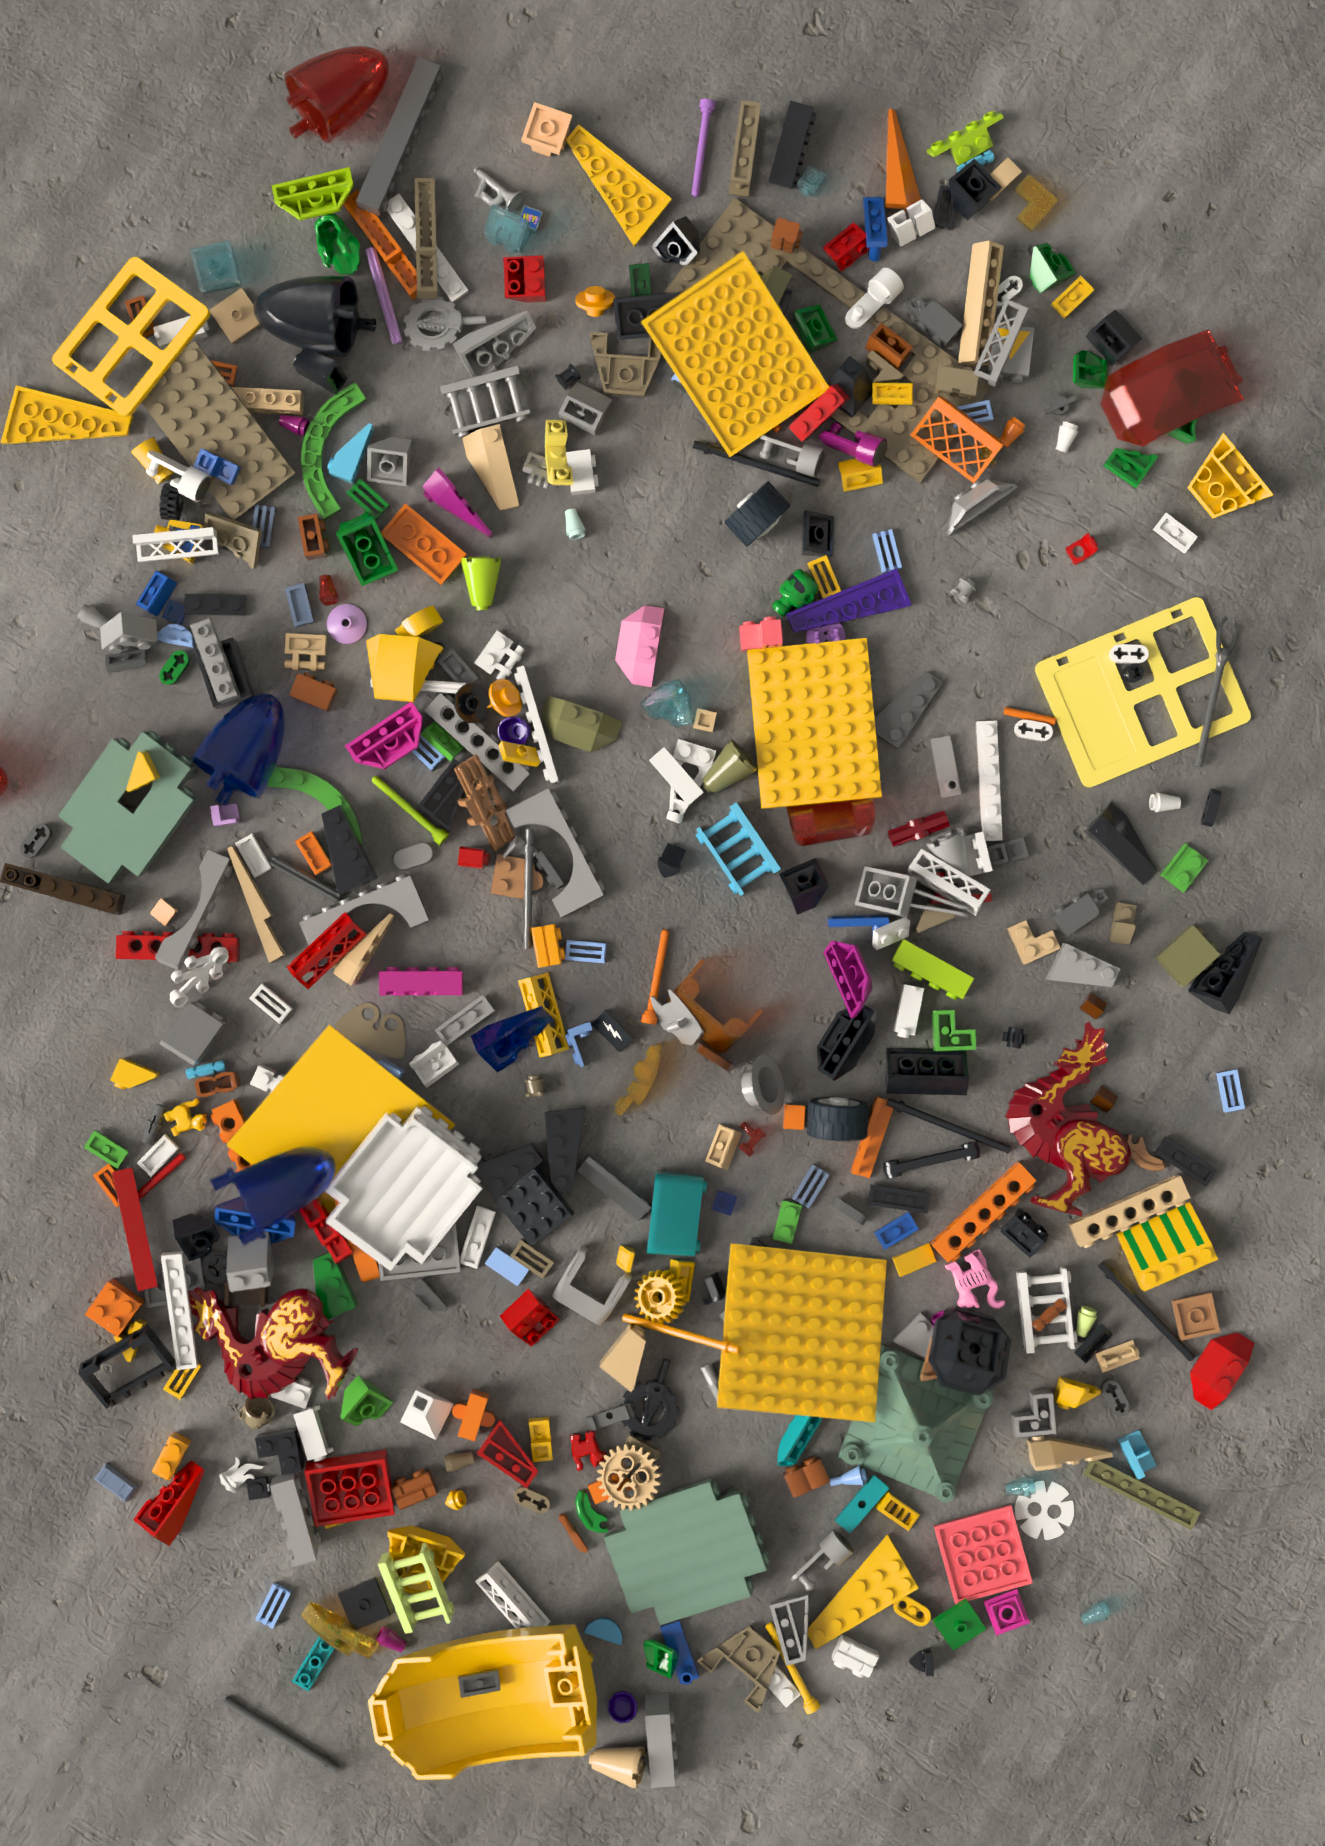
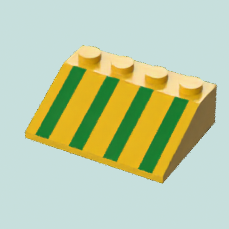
(1166, 1246)

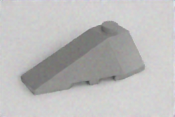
(489, 346)

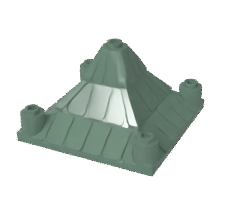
(918, 1428)

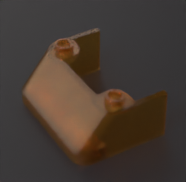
(716, 1035)

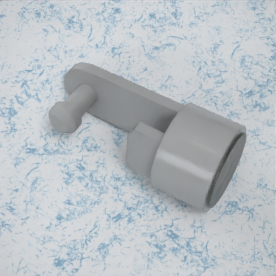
(809, 460)
(835, 1547)

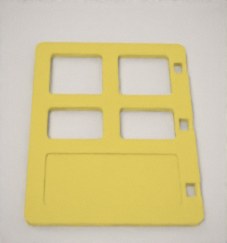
(1099, 713)

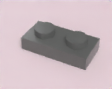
(126, 660)
(543, 863)
(479, 1683)

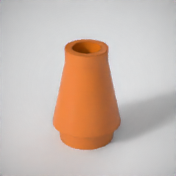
(1012, 431)

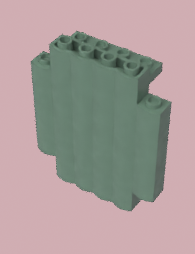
(687, 1551)

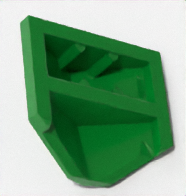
(1089, 370)
(660, 1658)

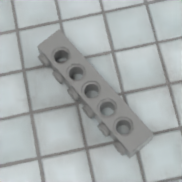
(444, 703)

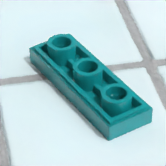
(852, 1512)
(309, 1669)

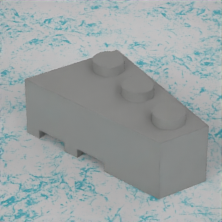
(1080, 967)
(791, 1623)

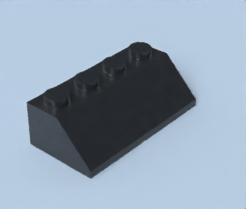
(926, 1071)

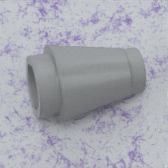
(92, 616)

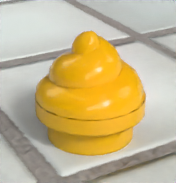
(456, 1499)

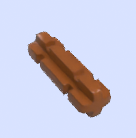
(1049, 1314)

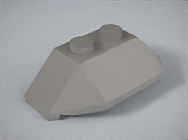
(977, 501)

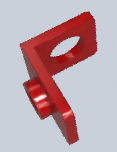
(1089, 546)

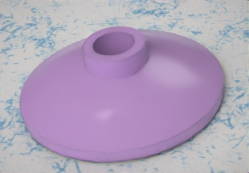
(353, 631)

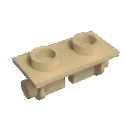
(1117, 1356)

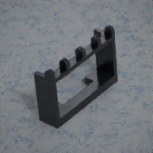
(133, 1340)

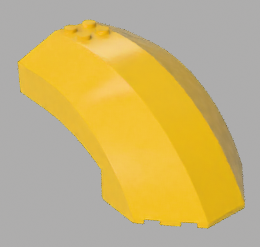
(540, 1711)

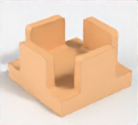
(547, 130)

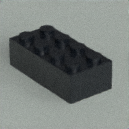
(633, 309)

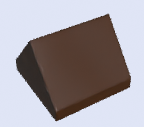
(1093, 1006)
(1104, 1099)

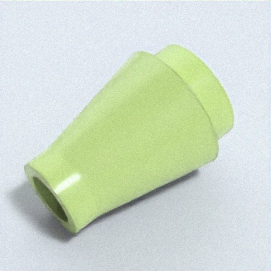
(1085, 1320)

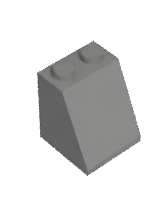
(193, 1033)
(249, 1265)

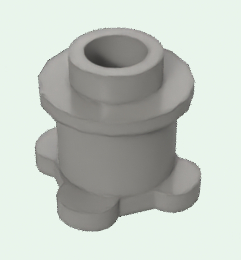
(963, 589)

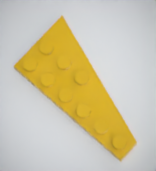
(48, 417)

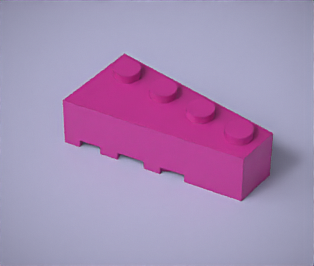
(420, 982)

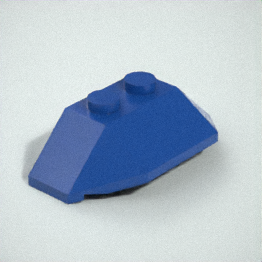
(236, 1220)

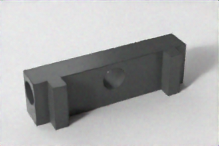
(602, 1419)

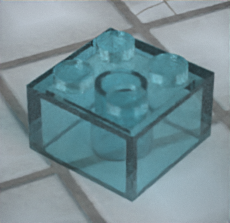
(216, 267)

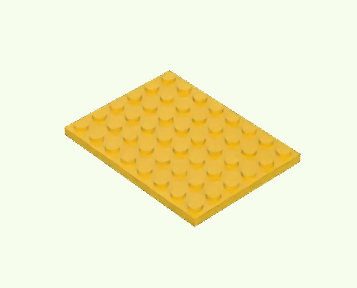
(735, 354)
(814, 723)

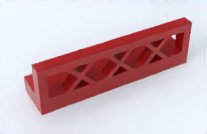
(323, 947)

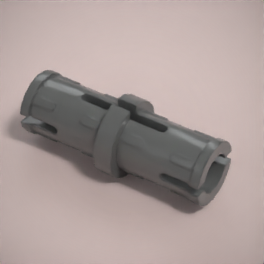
(154, 1124)

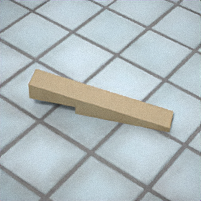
(258, 908)

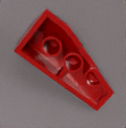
(168, 1510)

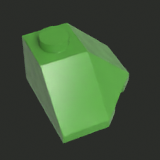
(363, 1401)

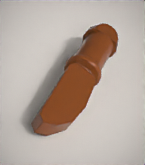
(574, 1535)

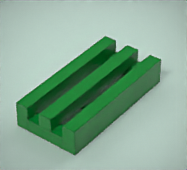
(355, 487)

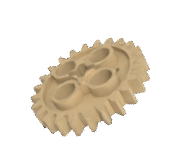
(642, 1489)

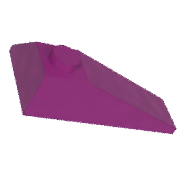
(444, 494)

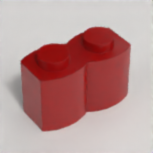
(473, 857)

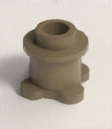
(534, 1086)

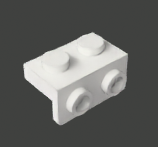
(433, 1063)

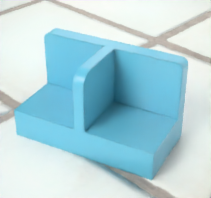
(1137, 1453)

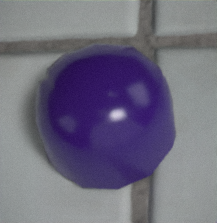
(514, 730)
(622, 1707)

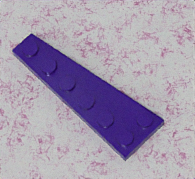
(866, 599)

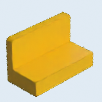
(859, 475)

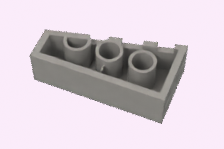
(295, 1518)
(660, 1740)

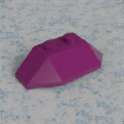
(849, 974)

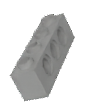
(215, 661)

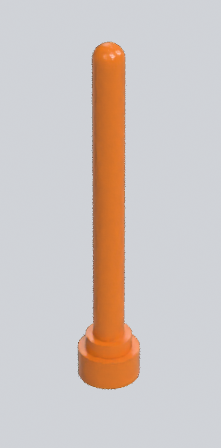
(650, 1015)

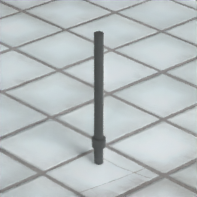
(528, 849)

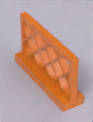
(966, 423)

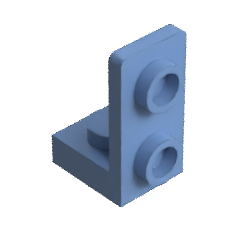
(581, 1031)

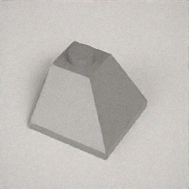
(389, 461)

